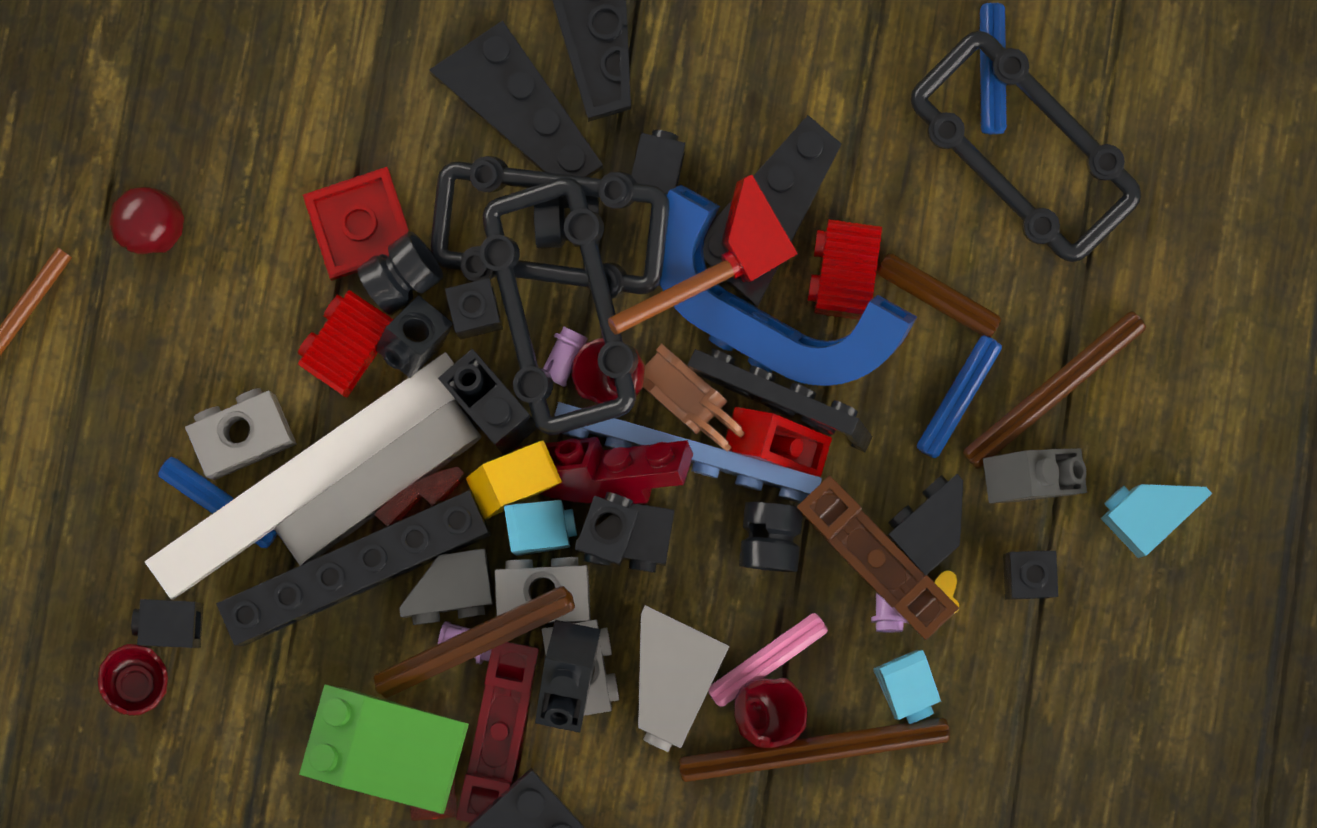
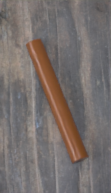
(32, 297)
(670, 297)

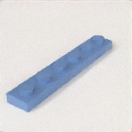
(706, 459)

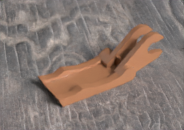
(687, 395)

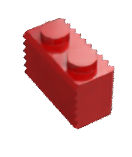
(846, 270)
(345, 343)

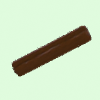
(939, 295)

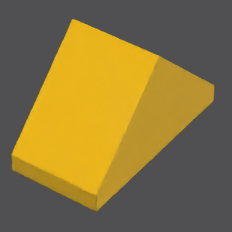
(513, 478)

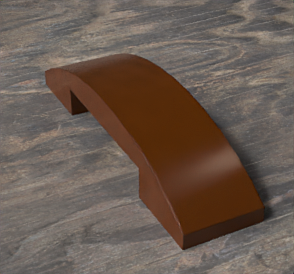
(876, 558)

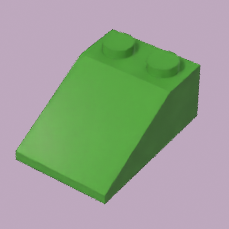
(384, 748)

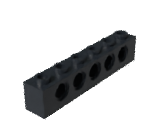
(353, 569)

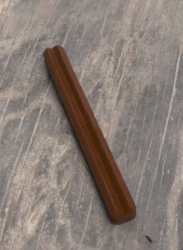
(1055, 389)
(474, 642)

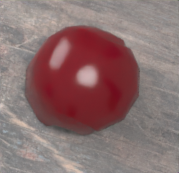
(146, 220)
(592, 382)
(132, 679)
(770, 712)

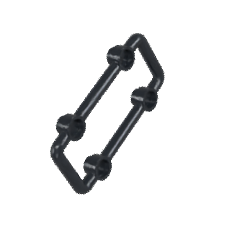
(1012, 68)
(615, 191)
(502, 255)

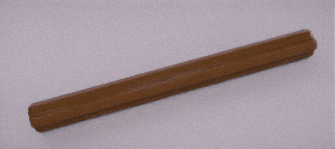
(814, 749)

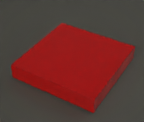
(355, 220)

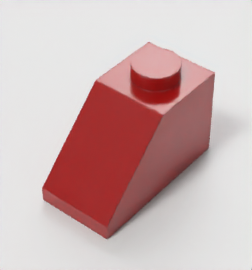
(753, 233)
(779, 441)

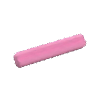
(768, 659)

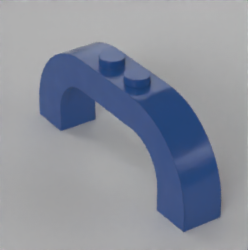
(759, 335)

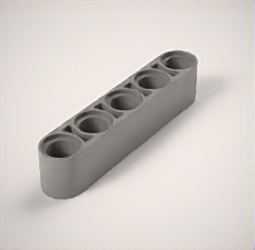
(376, 481)

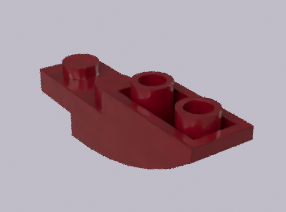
(627, 471)

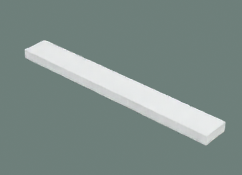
(299, 481)

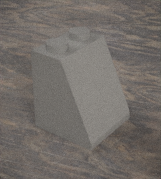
(673, 677)

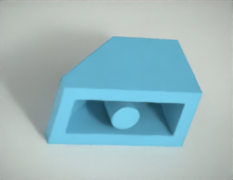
(1150, 513)
(539, 527)
(908, 686)

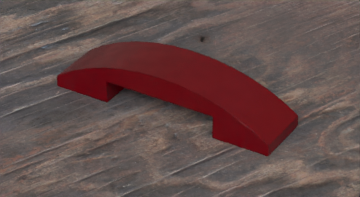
(498, 727)

